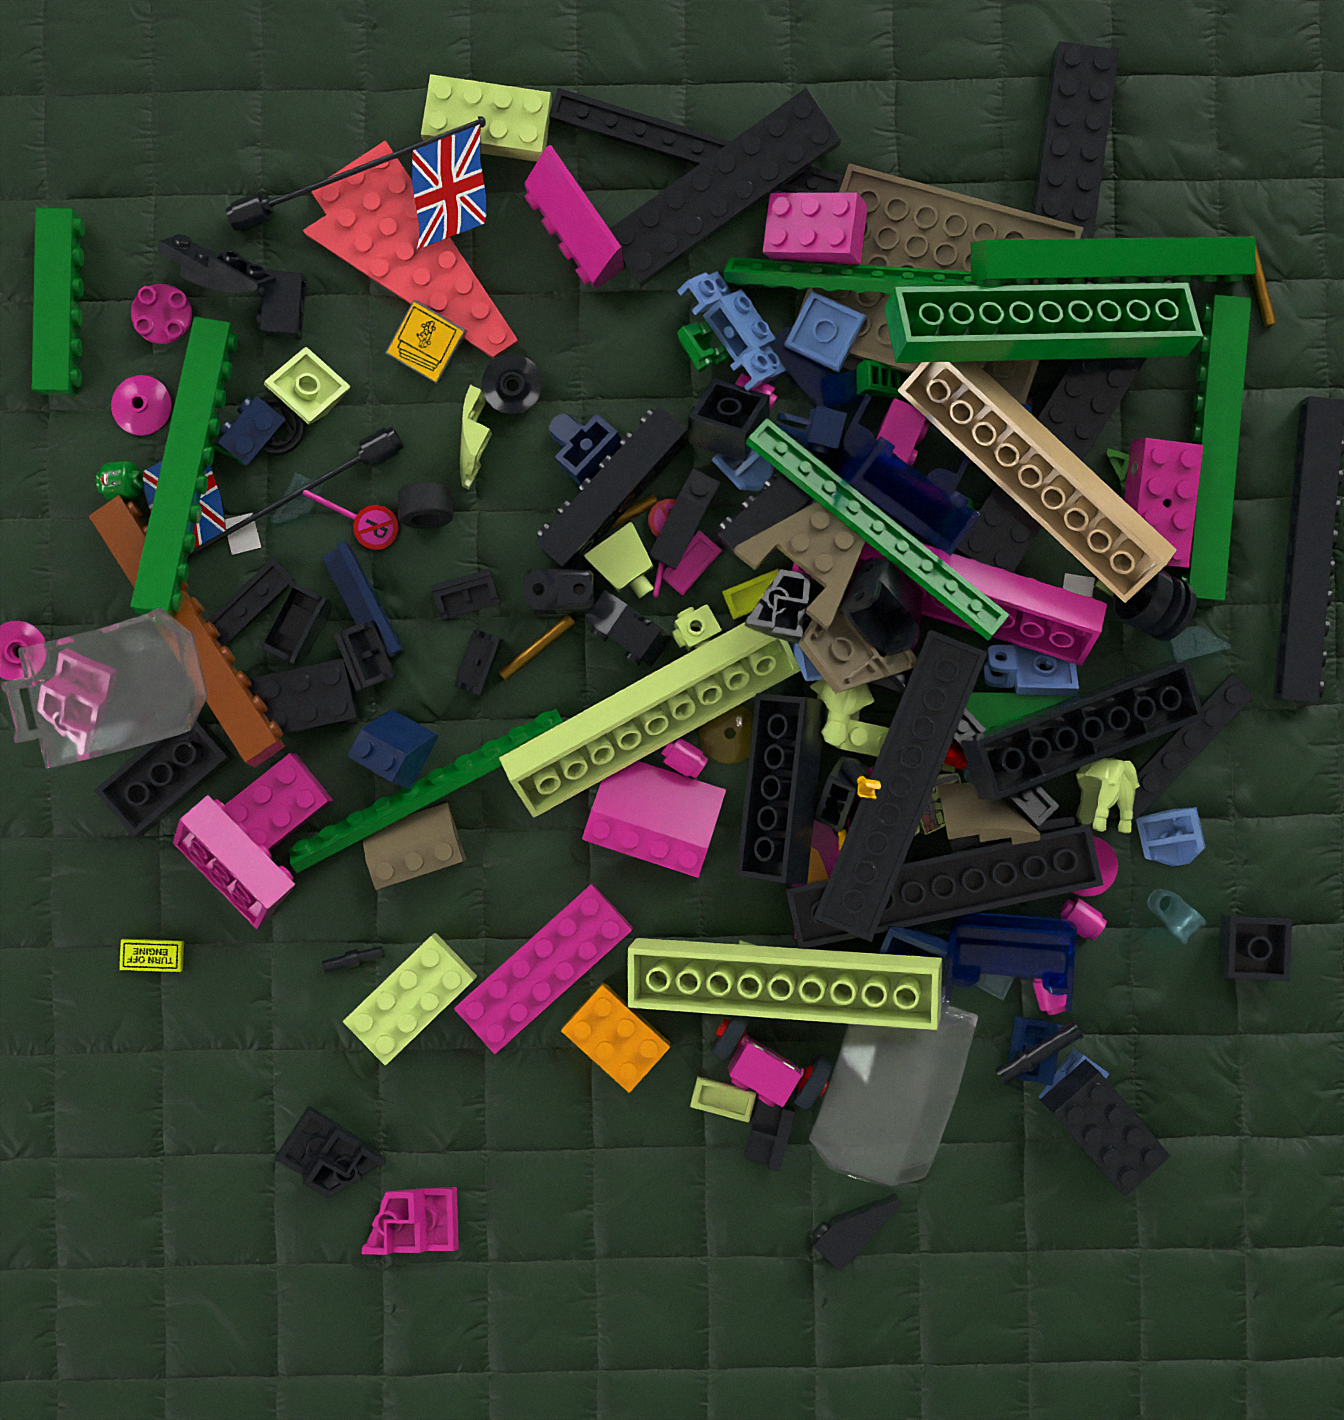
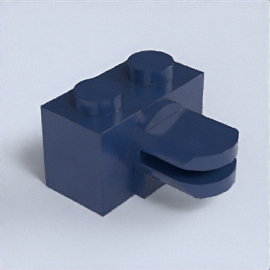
(821, 430)
(583, 445)

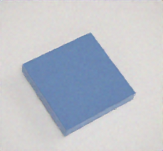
(825, 331)

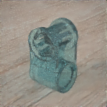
(1179, 917)

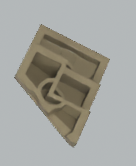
(989, 819)

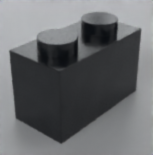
(283, 305)

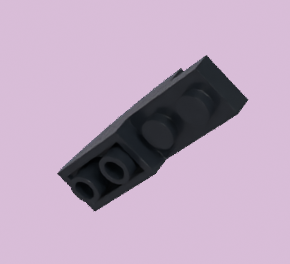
(219, 271)

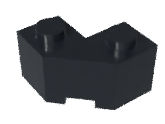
(629, 629)

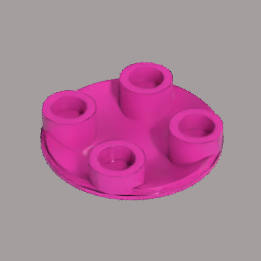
(161, 313)

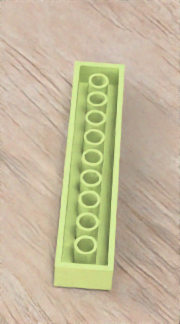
(646, 716)
(785, 983)

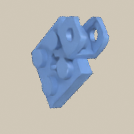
(1022, 670)

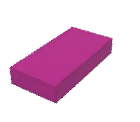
(694, 562)

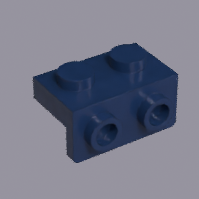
(250, 430)
(1026, 1034)

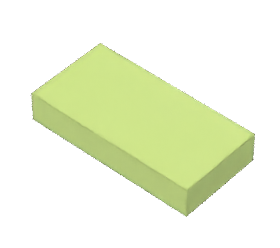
(723, 1099)

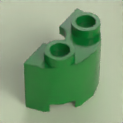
(702, 345)

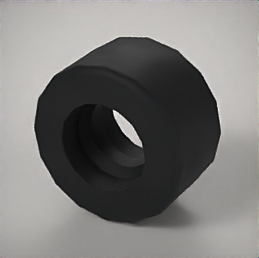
(425, 505)

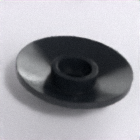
(507, 369)

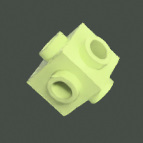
(702, 620)

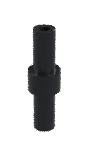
(353, 959)

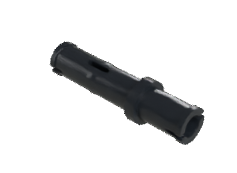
(1038, 1053)

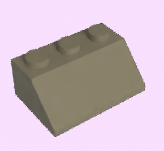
(413, 846)

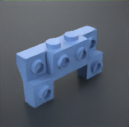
(736, 326)

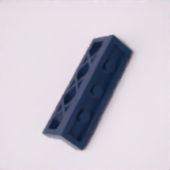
(359, 594)

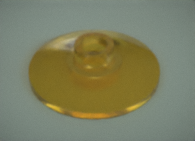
(724, 749)

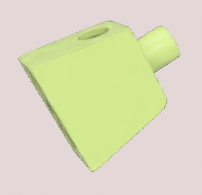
(623, 561)

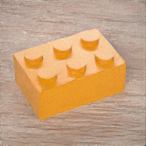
(616, 1037)

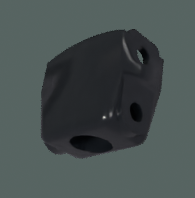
(564, 593)
(878, 606)
(297, 624)

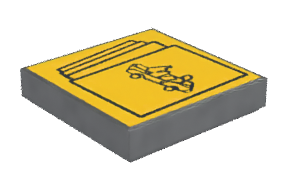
(426, 341)

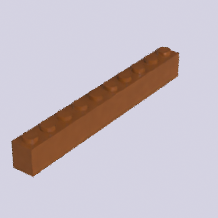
(227, 689)

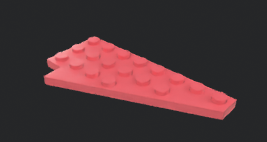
(376, 230)

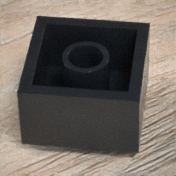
(727, 418)
(1255, 947)

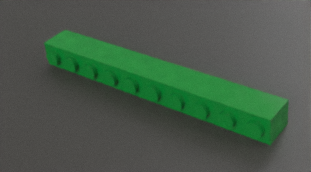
(1112, 259)
(1218, 431)
(184, 467)

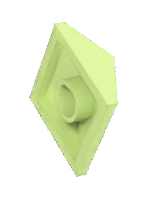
(307, 386)

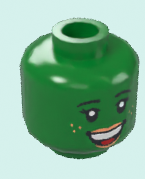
(119, 479)

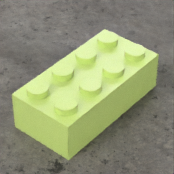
(513, 115)
(410, 999)

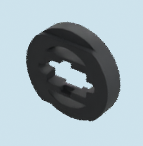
(295, 436)

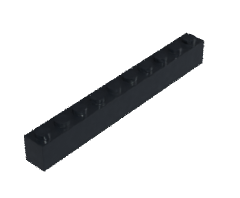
(1310, 550)

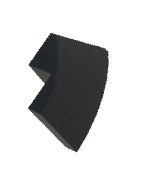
(783, 606)
(327, 1153)

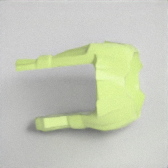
(840, 709)
(1116, 783)

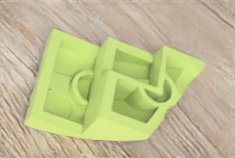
(473, 436)

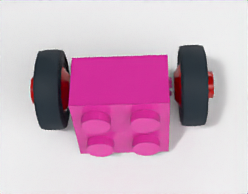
(766, 1070)

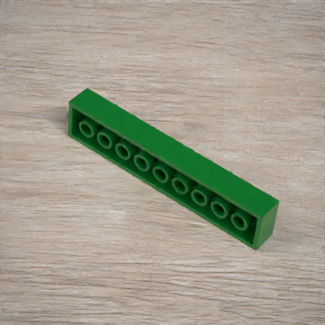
(1041, 322)

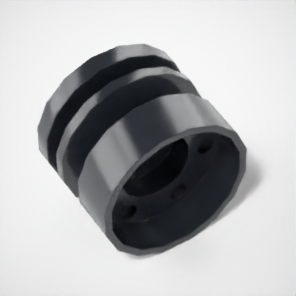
(1159, 607)

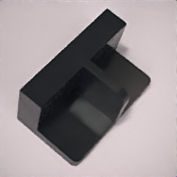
(769, 1134)

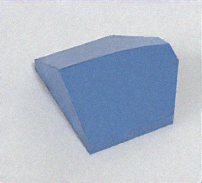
(745, 474)
(1171, 836)

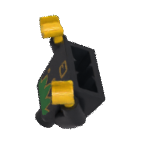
(841, 793)

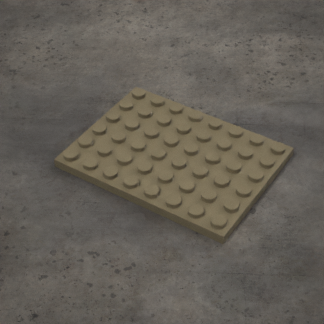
(932, 229)

